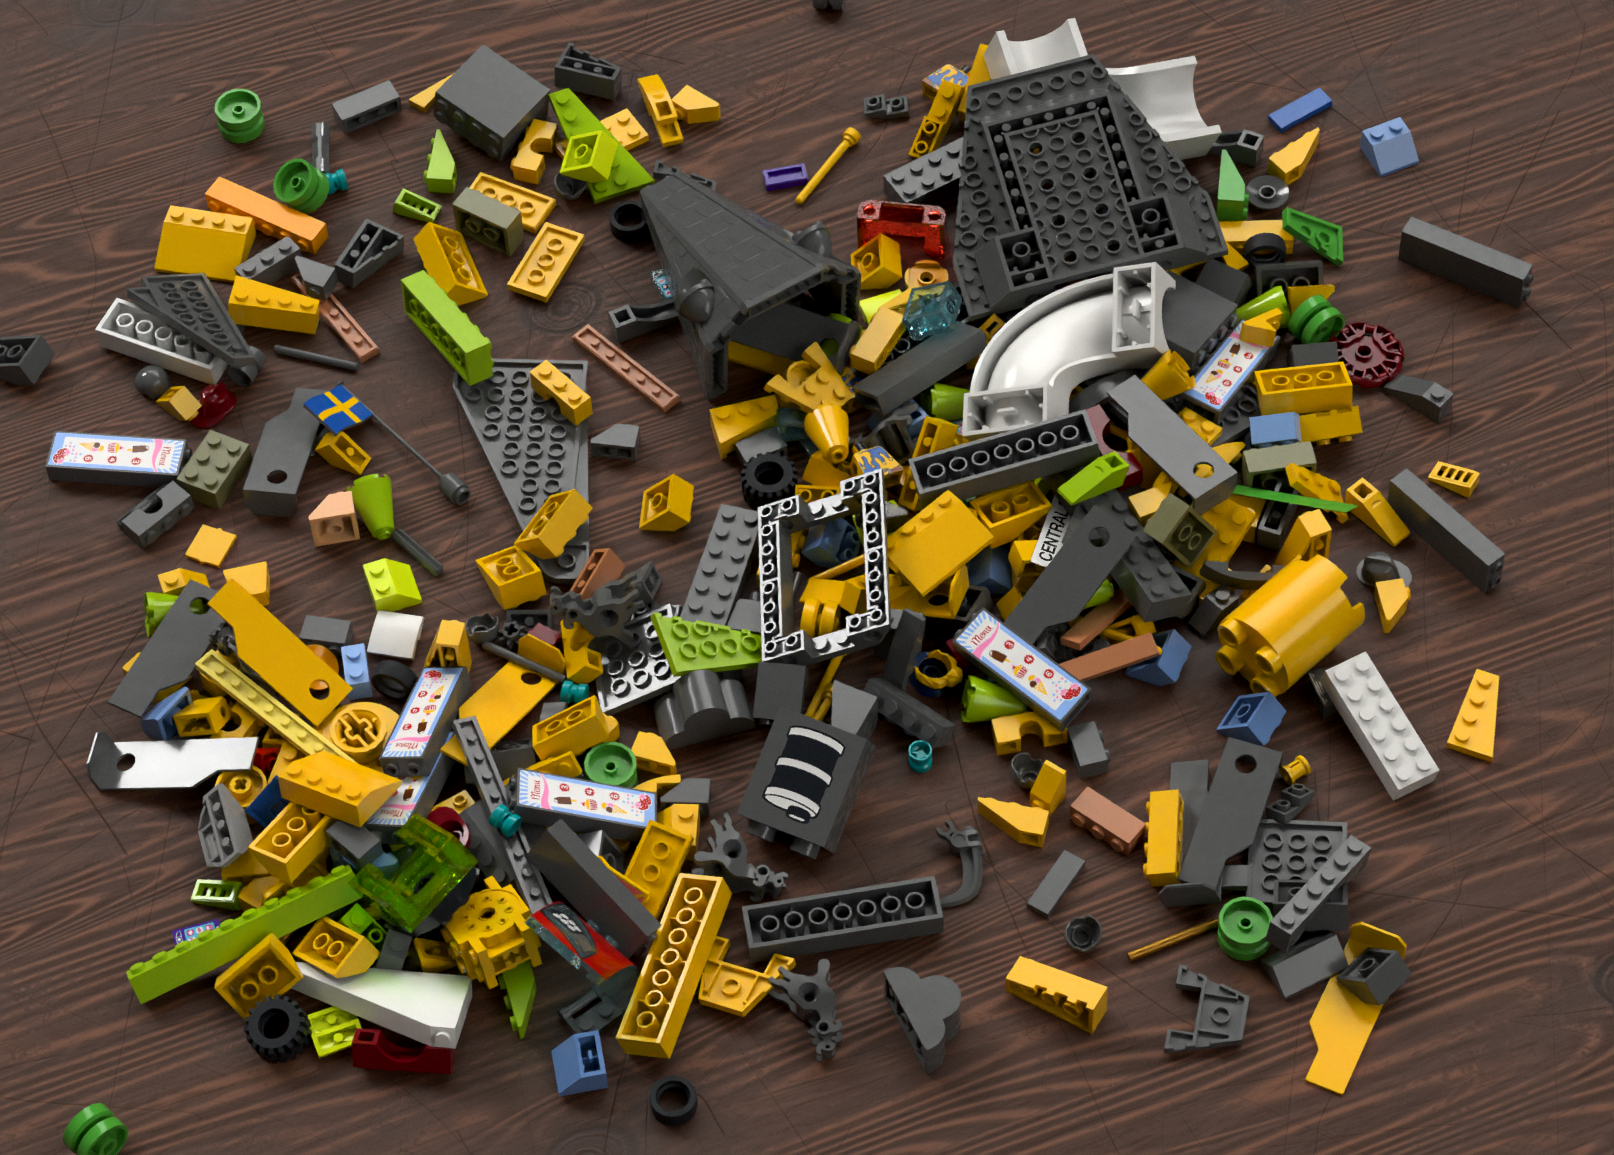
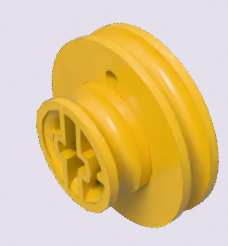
(360, 731)

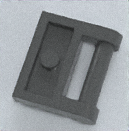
(598, 1018)

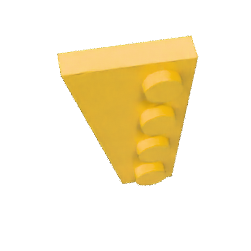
(1476, 720)

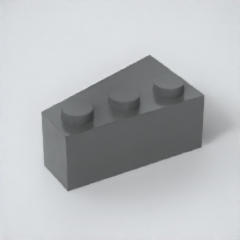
(587, 74)
(367, 252)

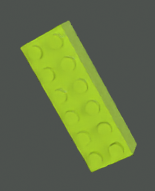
(447, 327)

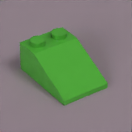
(1231, 192)

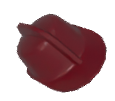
(215, 403)
(452, 822)

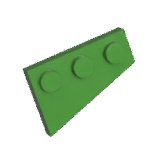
(1316, 233)

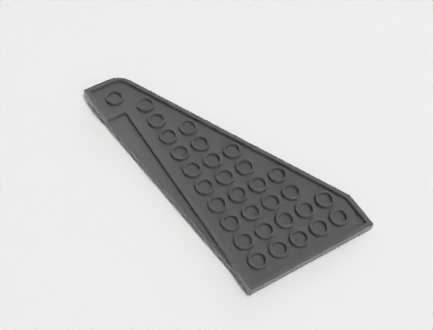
(531, 448)

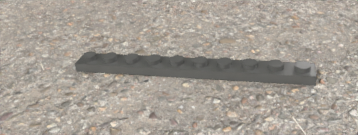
(493, 794)

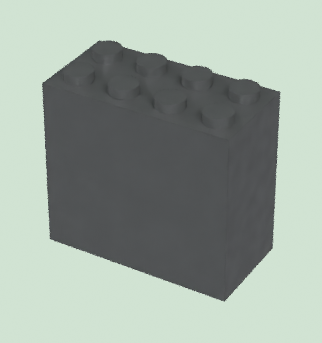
(491, 102)
(1195, 321)

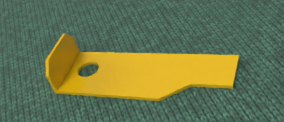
(954, 590)
(277, 653)
(506, 697)
(1344, 1021)

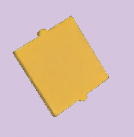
(210, 546)

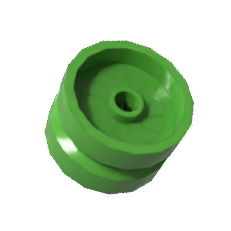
(239, 115)
(301, 186)
(1315, 320)
(611, 764)
(1244, 928)
(95, 1132)

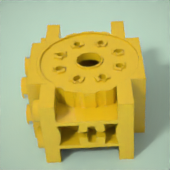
(491, 934)

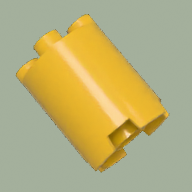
(1288, 625)

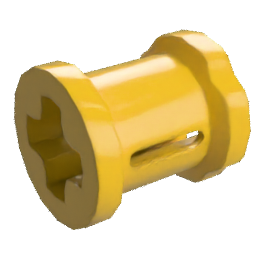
(1295, 770)

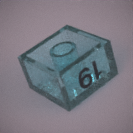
(932, 309)

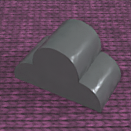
(702, 709)
(926, 1012)

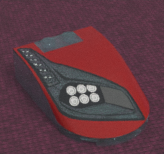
(583, 946)

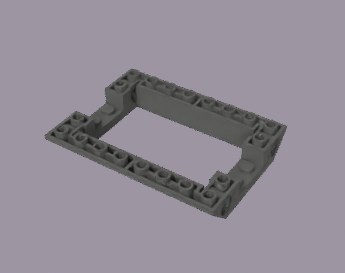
(793, 514)

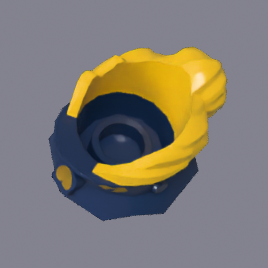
(935, 673)

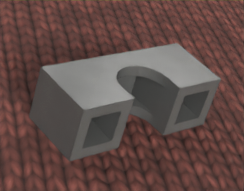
(146, 527)

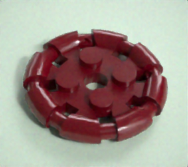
(1368, 365)

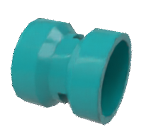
(337, 181)
(573, 693)
(920, 756)
(505, 820)

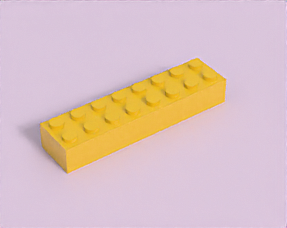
(674, 966)

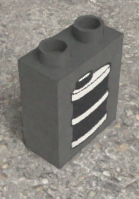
(805, 783)

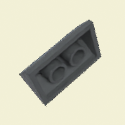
(1305, 963)

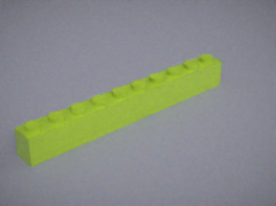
(242, 934)

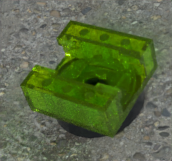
(427, 885)

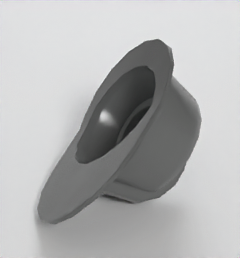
(1381, 567)

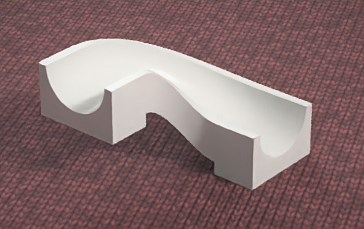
(1158, 89)
(1062, 341)

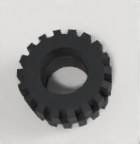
(768, 468)
(268, 1013)

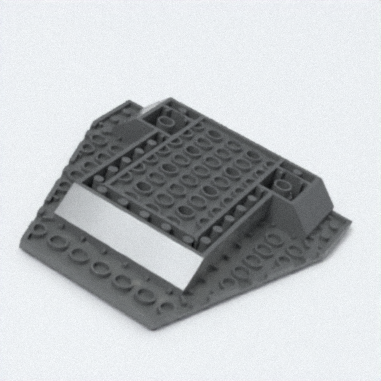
(1004, 221)

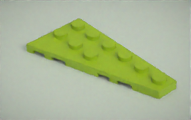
(625, 174)
(705, 645)

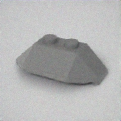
(223, 828)

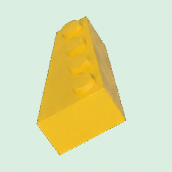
(272, 307)
(1058, 993)

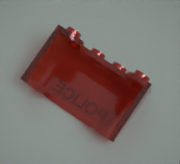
(904, 221)

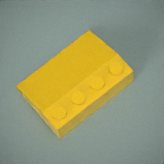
(204, 243)
(936, 543)
(336, 787)

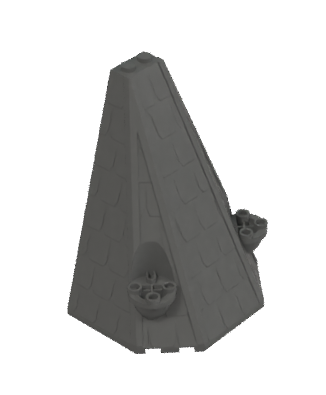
(734, 266)

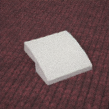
(395, 635)

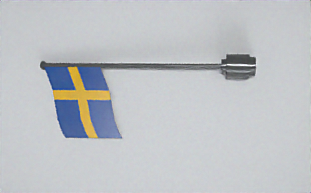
(342, 410)

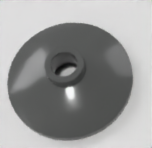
(1267, 192)

